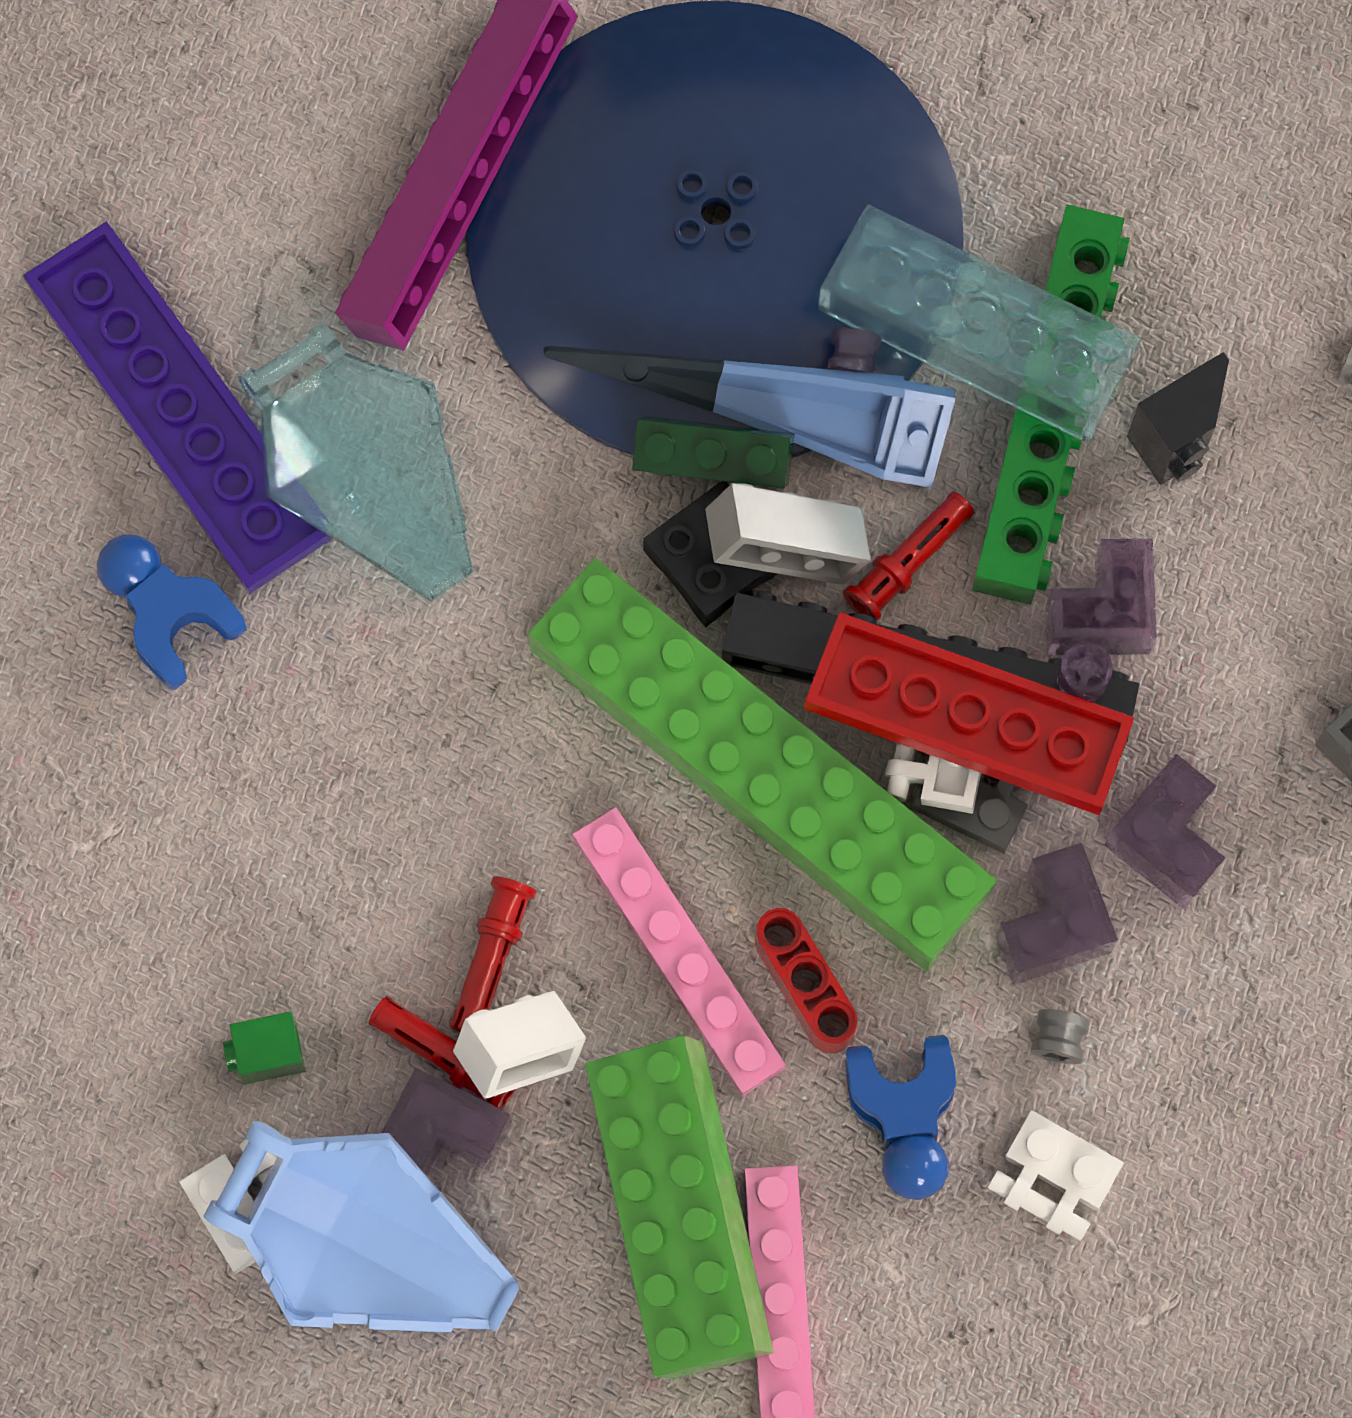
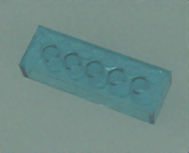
(978, 323)

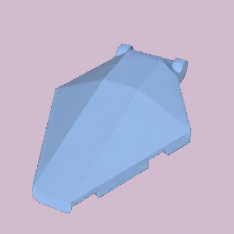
(361, 1237)

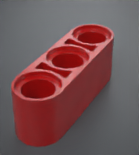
(804, 955)

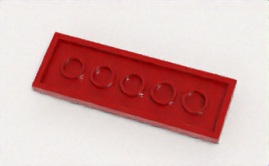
(969, 713)

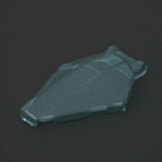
(364, 462)

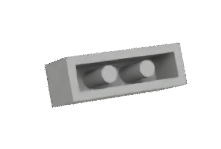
(787, 534)

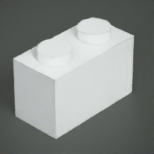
(519, 1044)

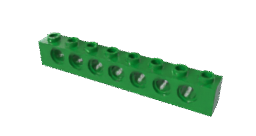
(1001, 570)

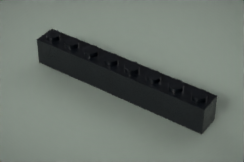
(792, 639)

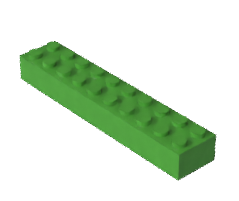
(761, 764)

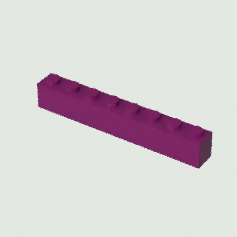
(454, 170)

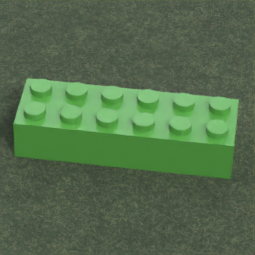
(678, 1208)

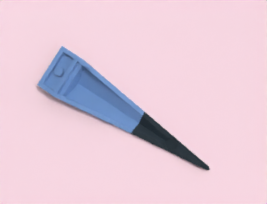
(854, 417)

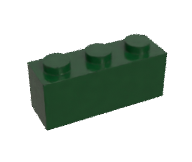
(713, 452)

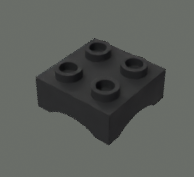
(685, 556)

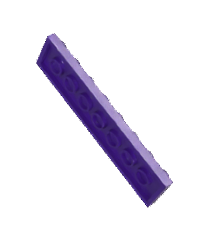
(172, 402)

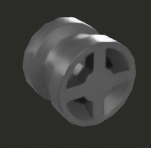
(1060, 1036)

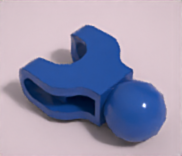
(163, 603)
(906, 1116)

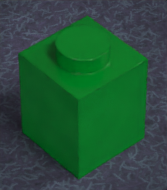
(264, 1048)

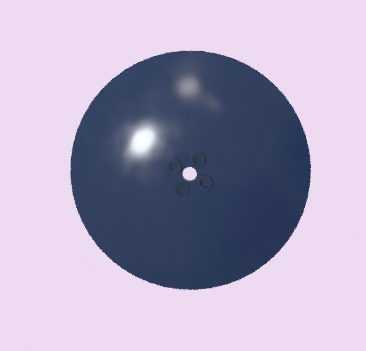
(636, 133)

